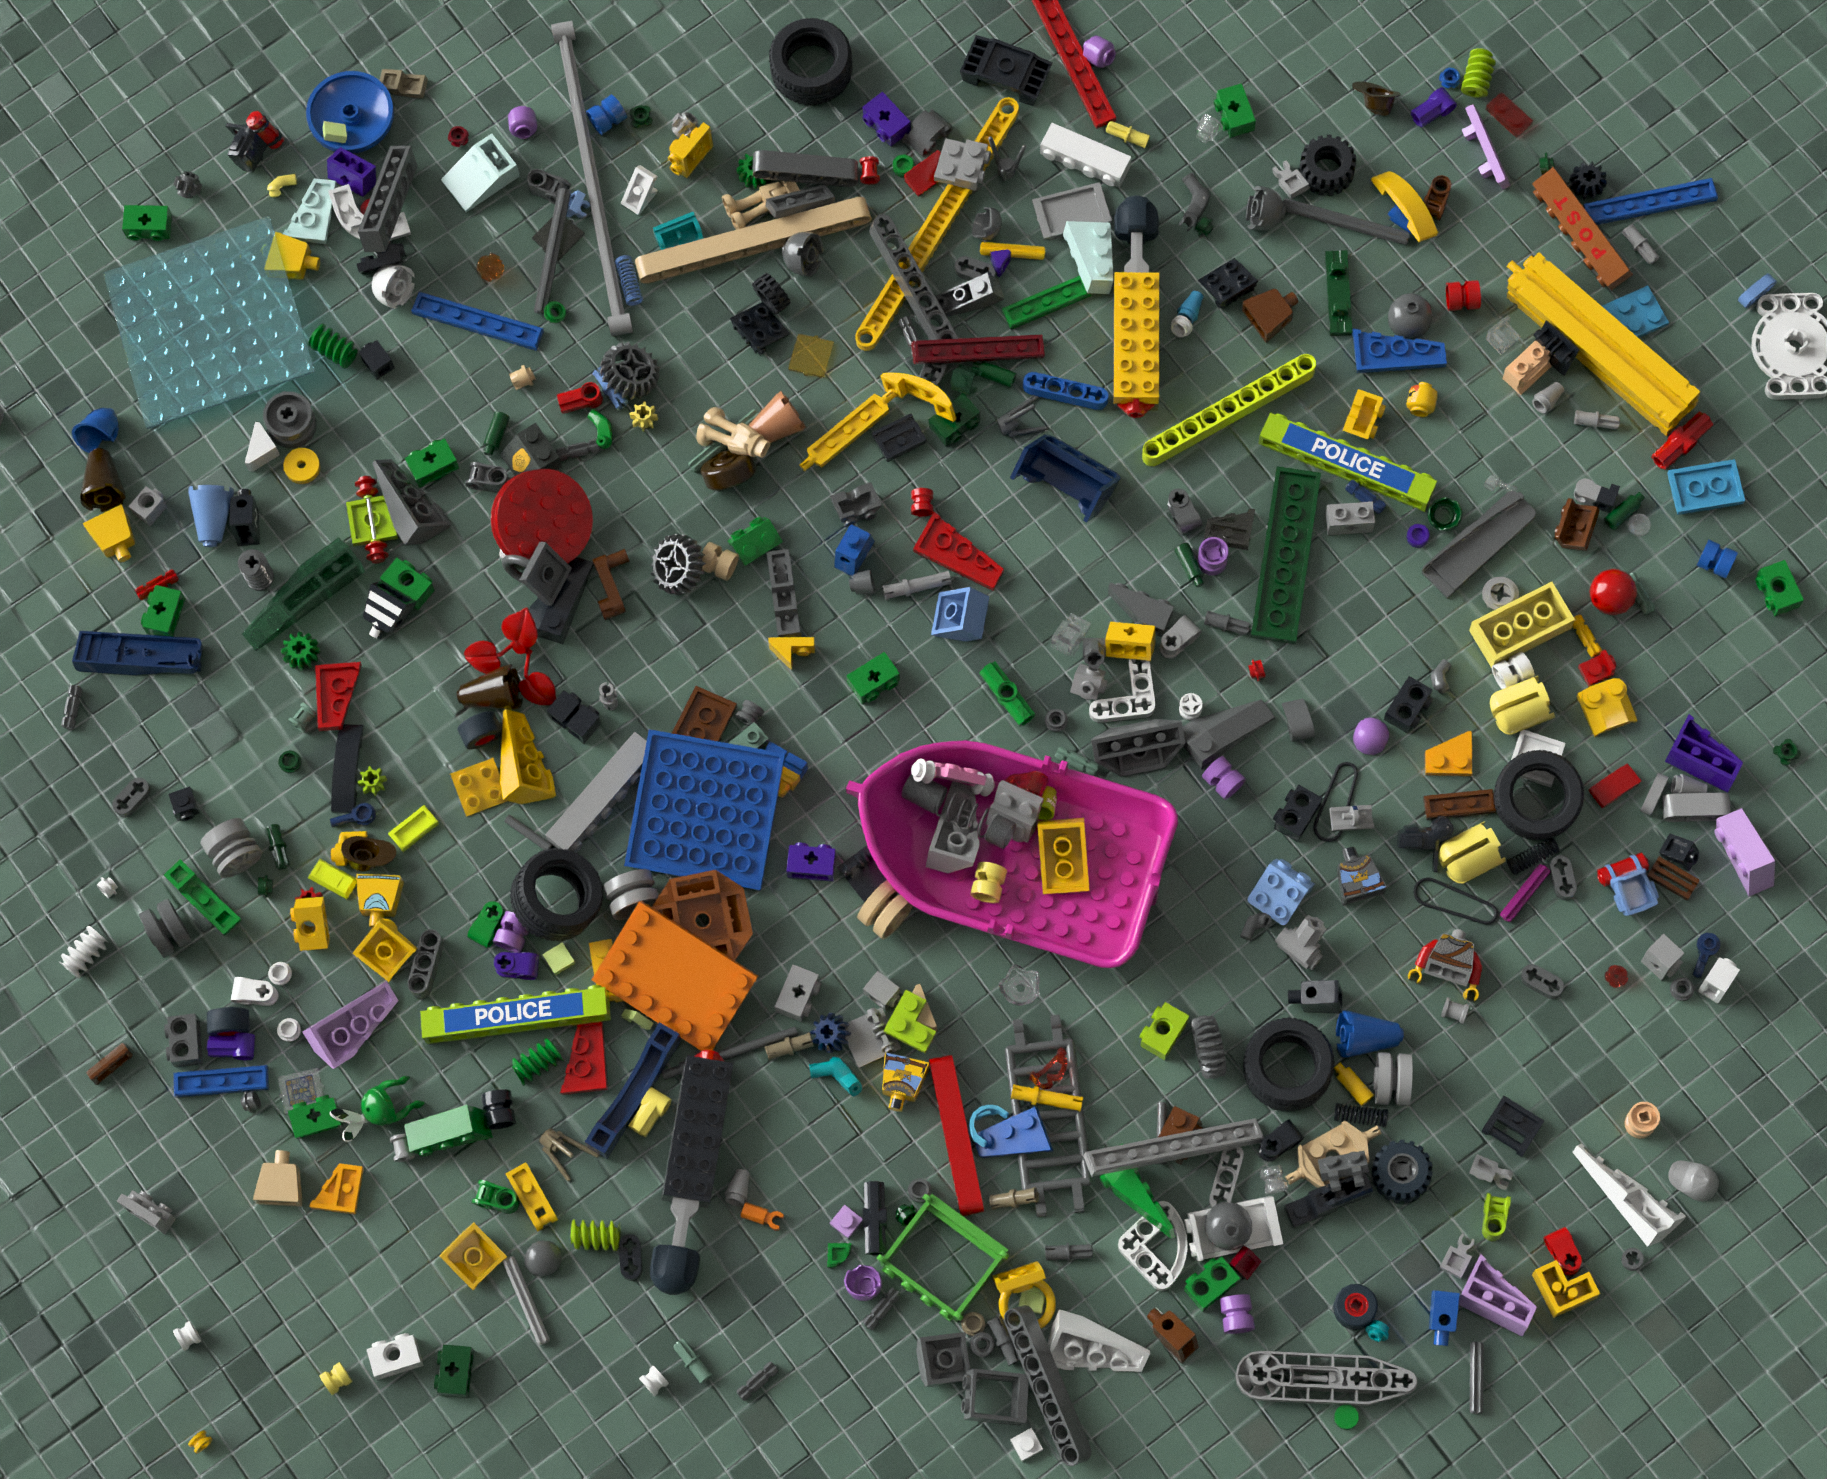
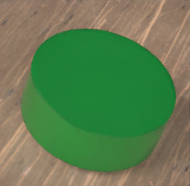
(902, 165)
(1346, 1417)

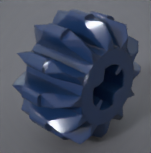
(827, 1024)

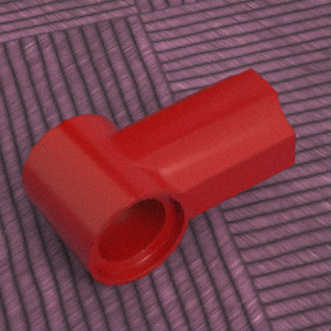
(577, 398)

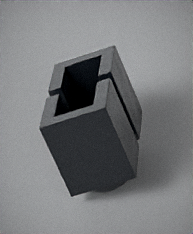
(571, 714)

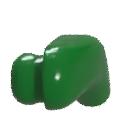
(604, 429)

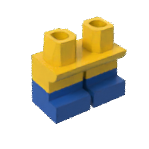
(793, 769)

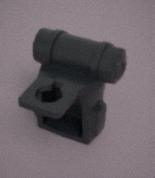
(1427, 837)

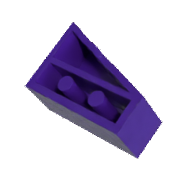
(1703, 756)

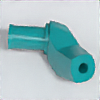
(841, 1072)

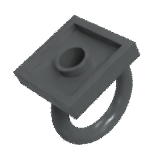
(543, 572)

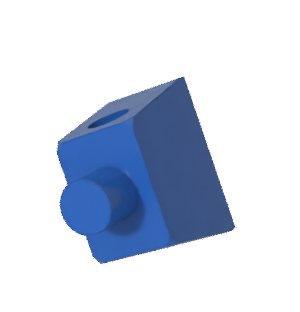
(854, 547)
(1446, 1304)

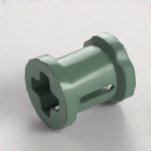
(302, 717)

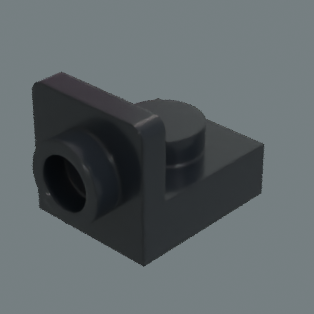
(184, 804)
(1680, 851)

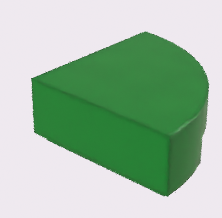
(838, 1253)

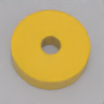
(297, 457)

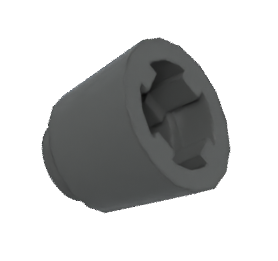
(862, 582)

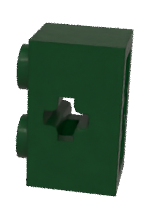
(950, 431)
(459, 1384)

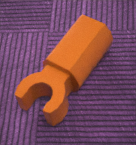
(760, 1215)

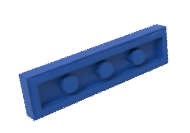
(221, 1081)

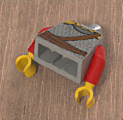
(1451, 960)

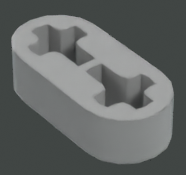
(1654, 794)

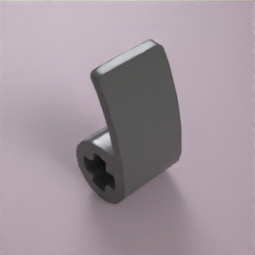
(1298, 720)

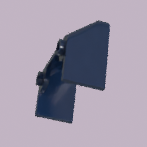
(1068, 471)

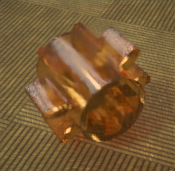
(490, 267)

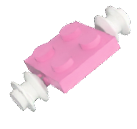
(928, 770)

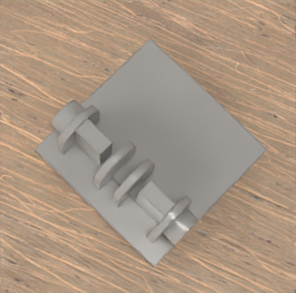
(868, 1037)

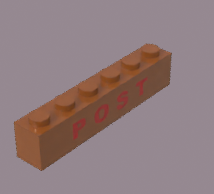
(1582, 229)

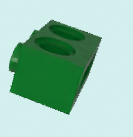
(1215, 1287)

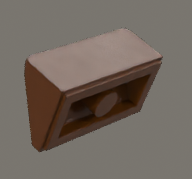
(109, 1064)

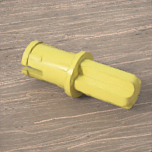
(1128, 134)

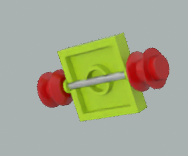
(370, 520)

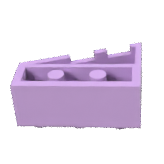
(1746, 851)

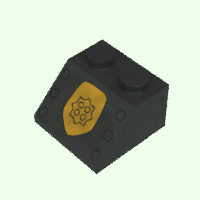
(530, 452)

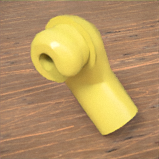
(279, 182)

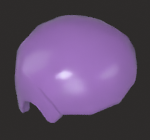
(1371, 736)
(863, 1282)

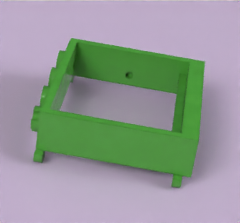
(964, 1228)

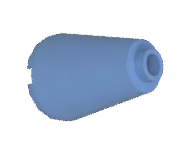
(210, 512)

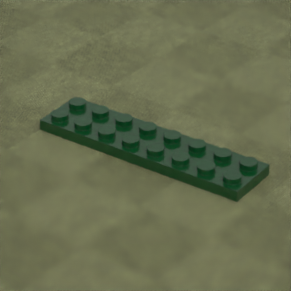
(1285, 555)

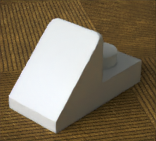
(640, 190)

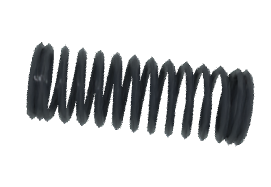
(1515, 869)
(1383, 1114)

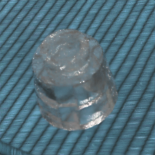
(1208, 128)

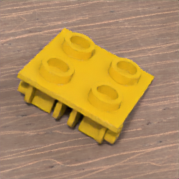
(478, 786)

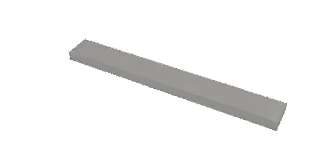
(1173, 1147)

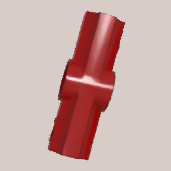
(1682, 440)

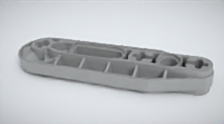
(1337, 1378)

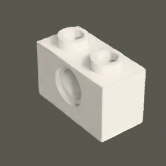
(409, 1356)

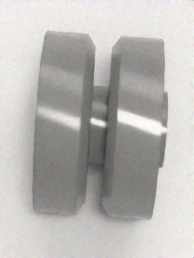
(627, 891)
(1389, 1078)

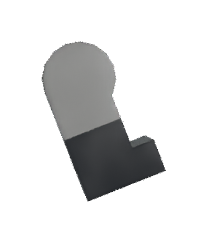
(1594, 495)

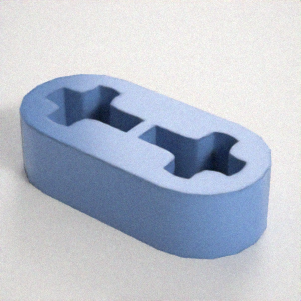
(1757, 290)

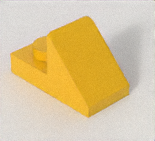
(785, 646)

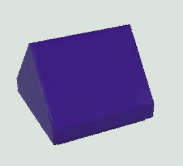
(1000, 261)

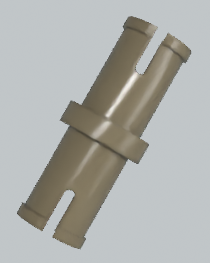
(789, 1046)
(1014, 1198)

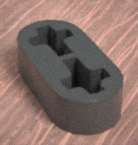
(975, 268)
(135, 801)
(1557, 878)
(1539, 986)

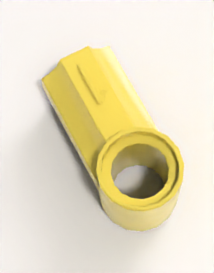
(652, 1107)

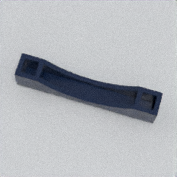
(646, 1072)

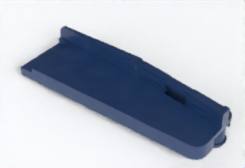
(136, 653)

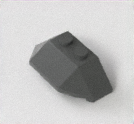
(1138, 746)

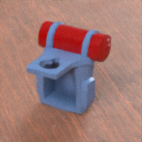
(1630, 884)

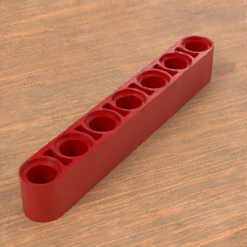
(956, 1135)

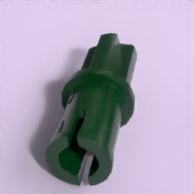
(277, 846)

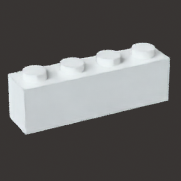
(1085, 155)

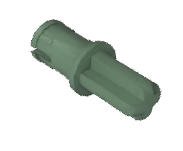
(692, 1361)

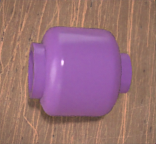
(1099, 51)
(522, 122)

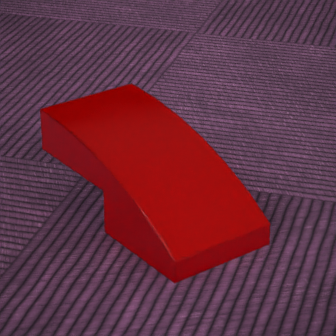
(1614, 785)

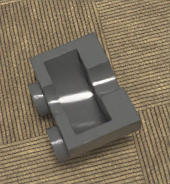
(926, 130)
(856, 504)

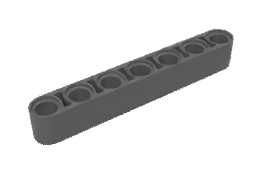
(1047, 1397)

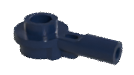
(363, 814)
(1708, 945)

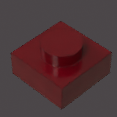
(1245, 1262)

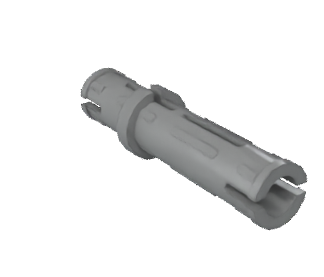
(907, 587)

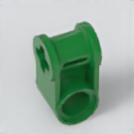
(485, 926)
(491, 1197)

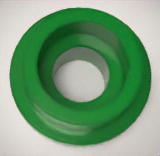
(561, 312)

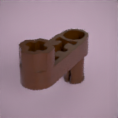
(613, 604)

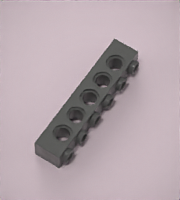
(387, 199)

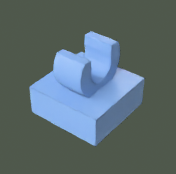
(575, 203)

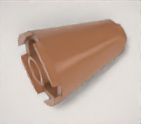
(777, 419)

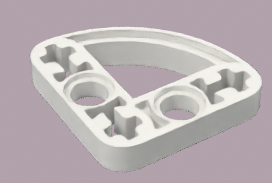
(1141, 1250)

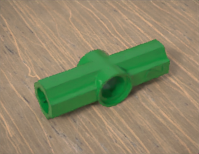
(998, 683)

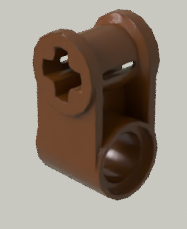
(1437, 200)

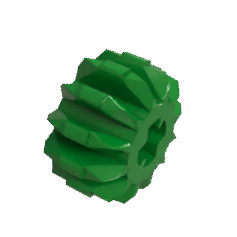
(745, 173)
(293, 647)

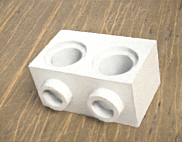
(1719, 979)

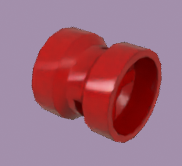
(922, 502)

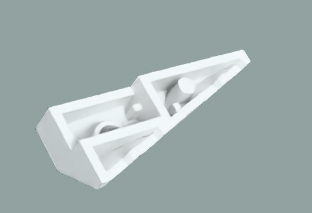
(1645, 1214)

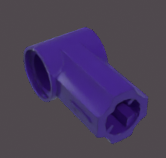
(1437, 104)
(239, 1046)

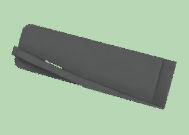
(1478, 543)

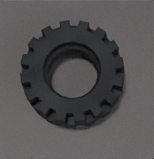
(771, 293)

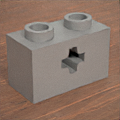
(1350, 518)
(1663, 958)
(798, 980)

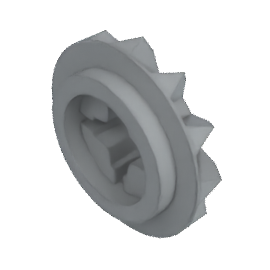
(1493, 586)

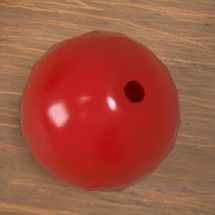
(1613, 592)

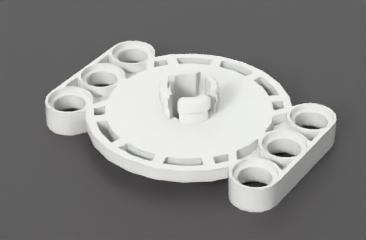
(1779, 356)

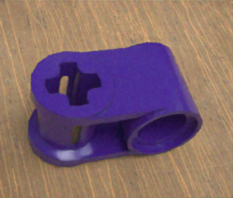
(520, 965)

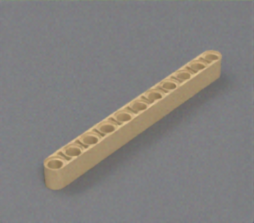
(751, 240)

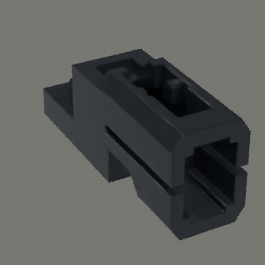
(1324, 1201)

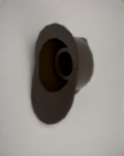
(1376, 98)
(367, 853)

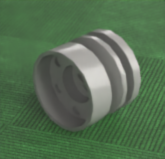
(231, 848)

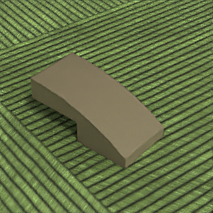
(404, 84)

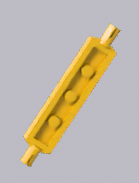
(848, 430)

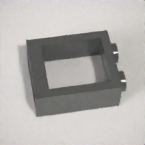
(1018, 1400)

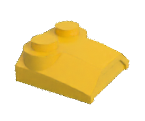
(1606, 706)
(384, 949)
(472, 1255)

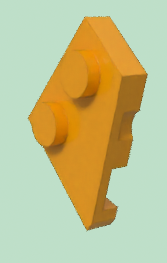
(1450, 757)
(341, 1190)

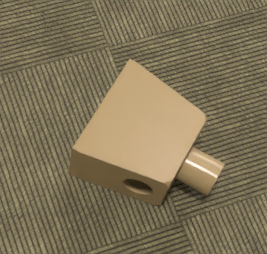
(279, 1182)

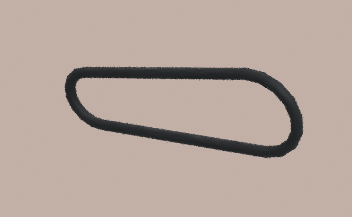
(1326, 797)
(1452, 912)

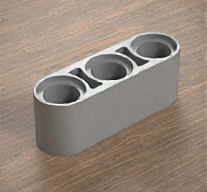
(1695, 806)

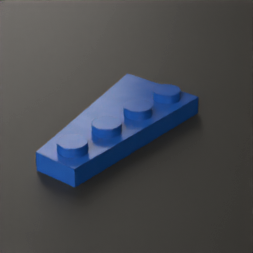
(1388, 353)

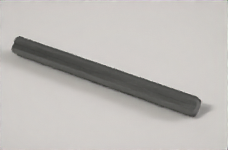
(1346, 221)
(552, 250)

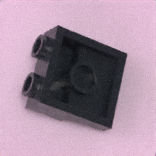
(392, 255)

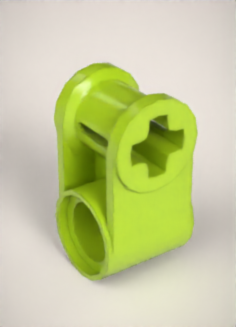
(1495, 1212)

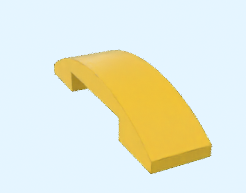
(1409, 203)
(921, 388)

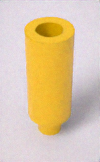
(1353, 1084)

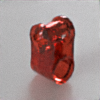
(1033, 782)

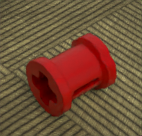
(869, 170)

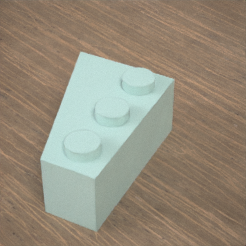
(1092, 252)

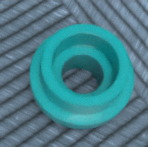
(1377, 1331)

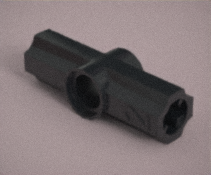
(874, 1218)

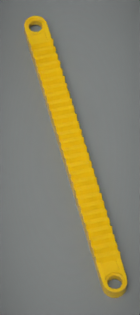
(932, 232)

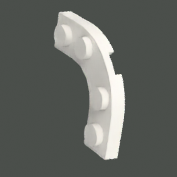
(351, 218)

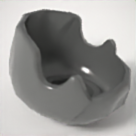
(987, 224)
(543, 1258)

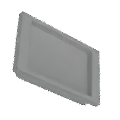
(1077, 205)

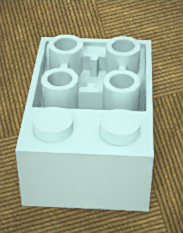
(480, 173)

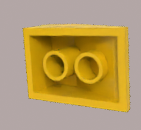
(1063, 855)

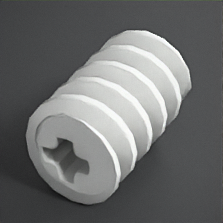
(83, 951)

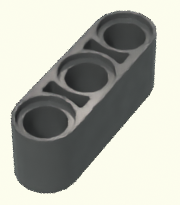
(425, 953)

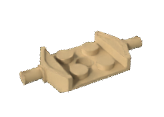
(1340, 1139)

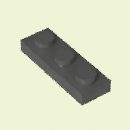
(799, 201)

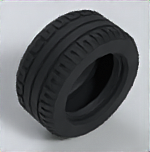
(809, 33)
(1556, 766)
(541, 920)
(1293, 1031)

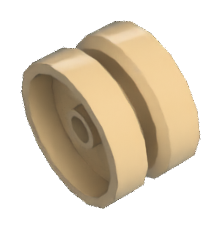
(884, 910)

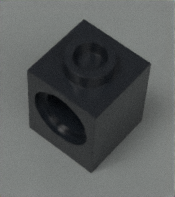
(376, 359)

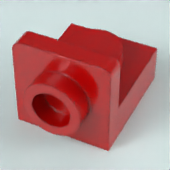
(1598, 668)

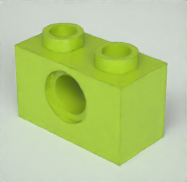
(1162, 1044)

